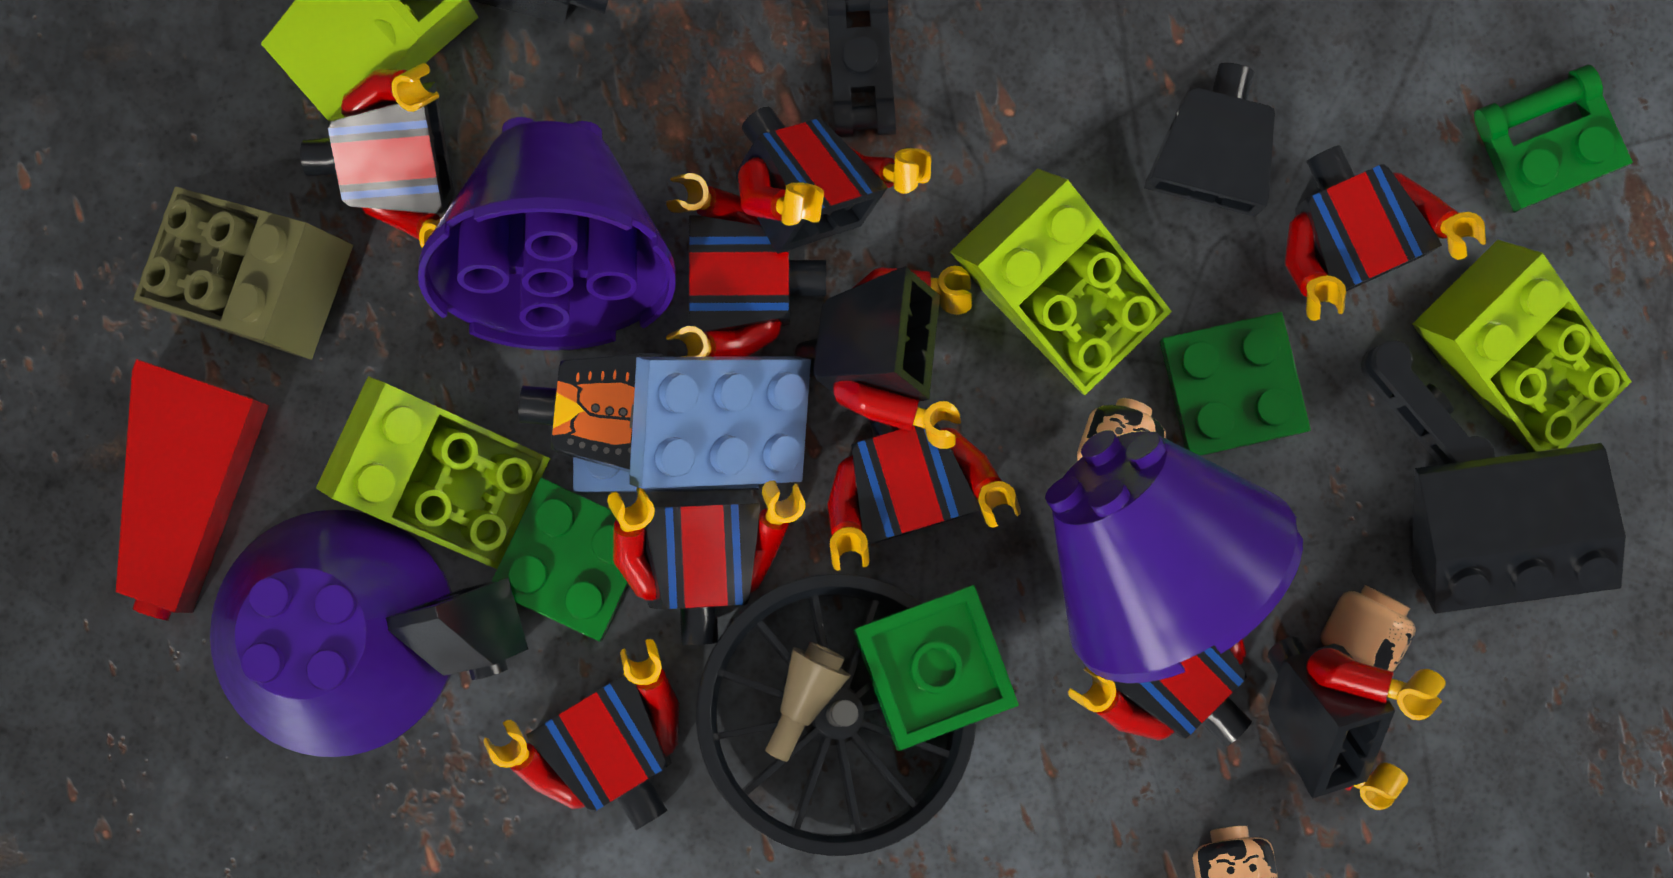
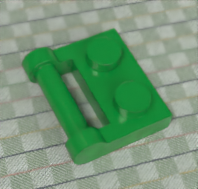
(1561, 156)

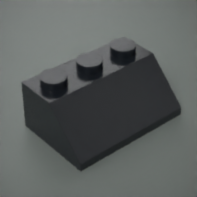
(1517, 528)

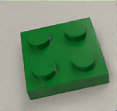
(1235, 385)
(564, 561)
(935, 668)

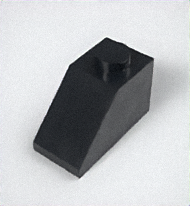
(464, 630)

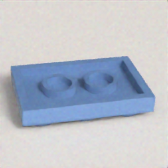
(718, 421)

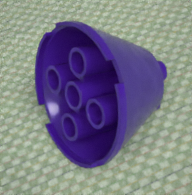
(547, 244)
(1165, 555)
(308, 636)

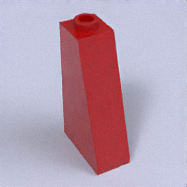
(179, 484)

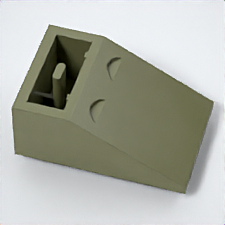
(244, 271)

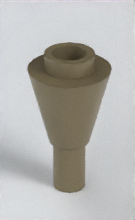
(810, 684)

